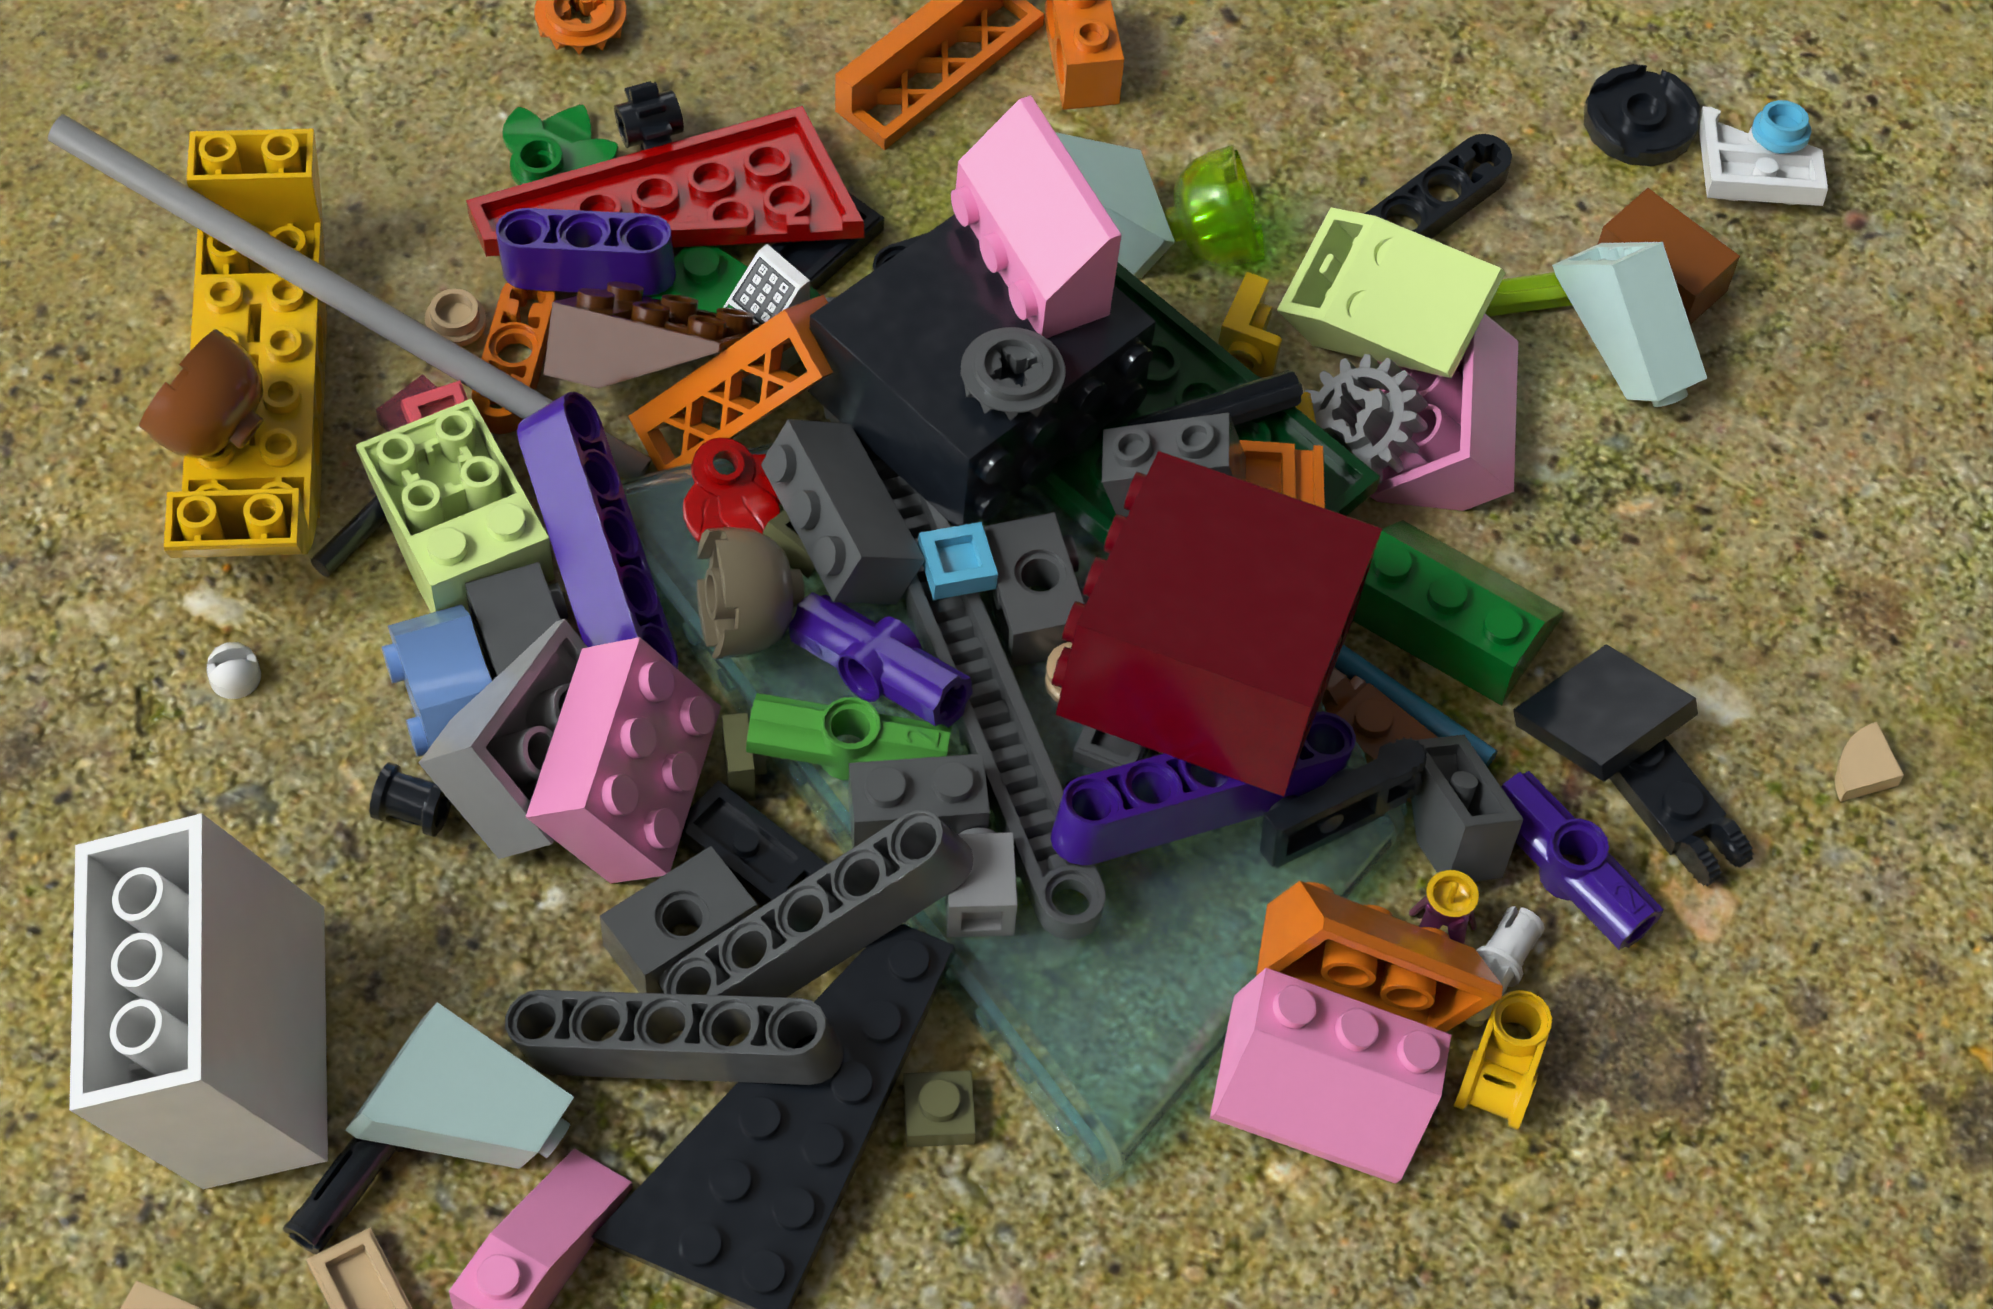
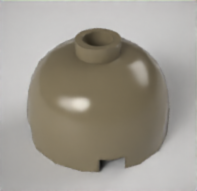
(746, 591)

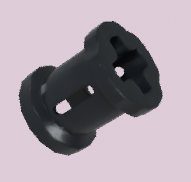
(409, 800)

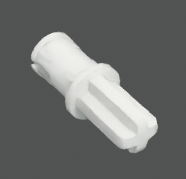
(1508, 951)

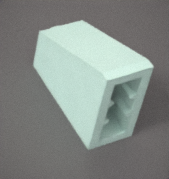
(1129, 197)
(1635, 318)
(463, 1098)

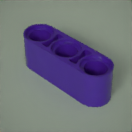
(585, 250)

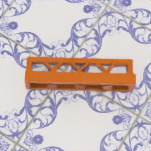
(915, 49)
(722, 382)

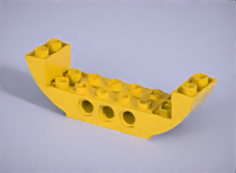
(269, 489)

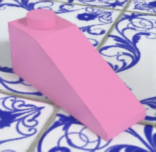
(542, 1238)

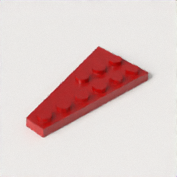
(715, 188)

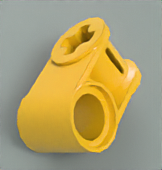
(1503, 1067)

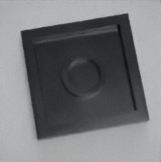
(1605, 712)

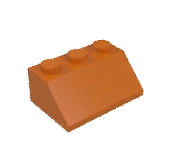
(1375, 957)

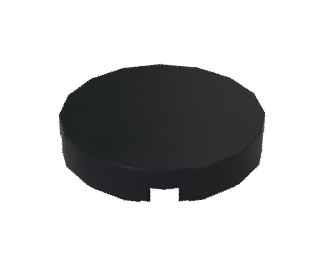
(1641, 115)

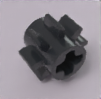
(648, 116)

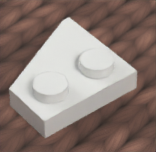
(1746, 171)

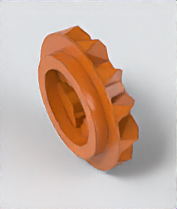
(555, 22)

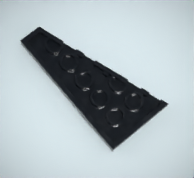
(770, 1163)

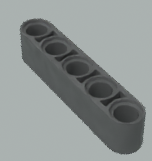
(830, 913)
(697, 1054)

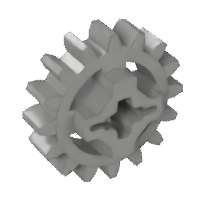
(1370, 422)

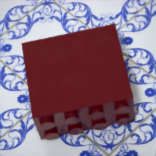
(1214, 621)

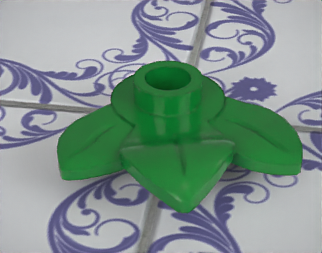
(555, 143)

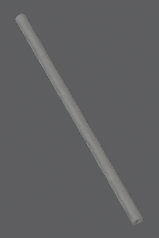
(315, 279)

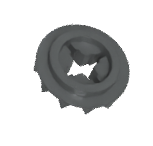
(1021, 352)

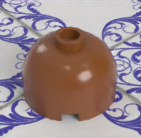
(208, 400)

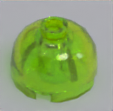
(1217, 210)

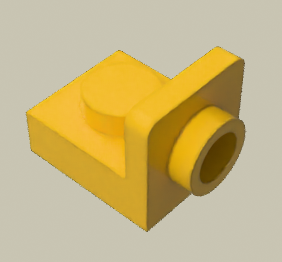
(1245, 328)

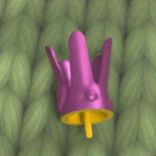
(1449, 903)

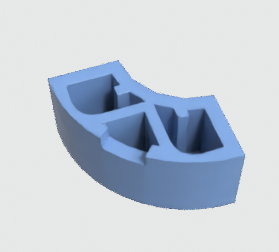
(439, 667)

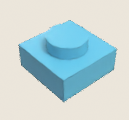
(957, 560)

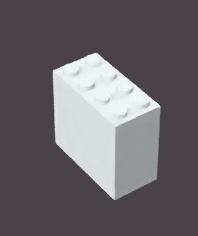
(198, 1004)

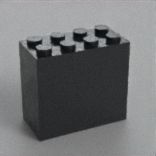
(899, 382)

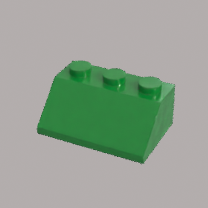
(1453, 611)

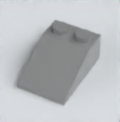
(499, 740)

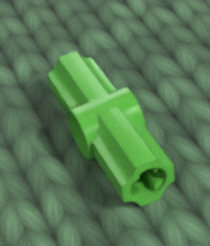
(809, 733)

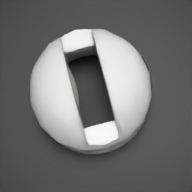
(233, 670)

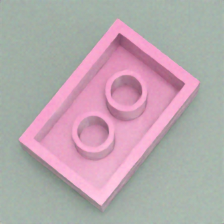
(624, 761)

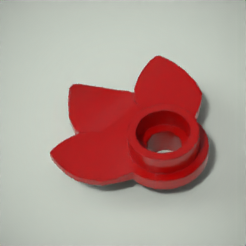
(728, 500)

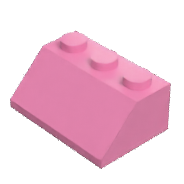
(1038, 222)
(1470, 430)
(1329, 1074)

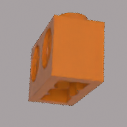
(1085, 52)

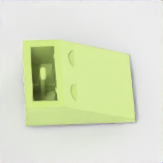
(1388, 294)
(453, 504)

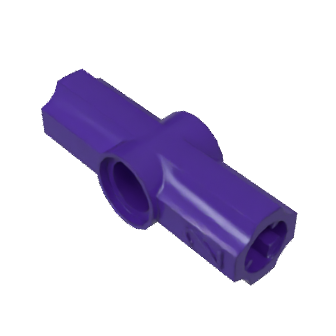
(880, 659)
(1600, 886)

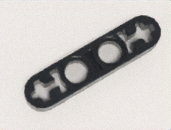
(1453, 171)

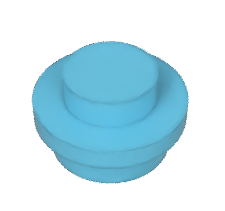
(1782, 127)

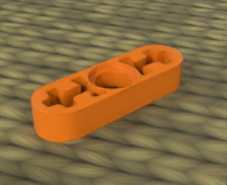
(508, 330)

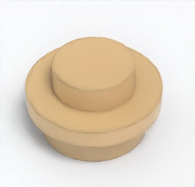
(456, 316)

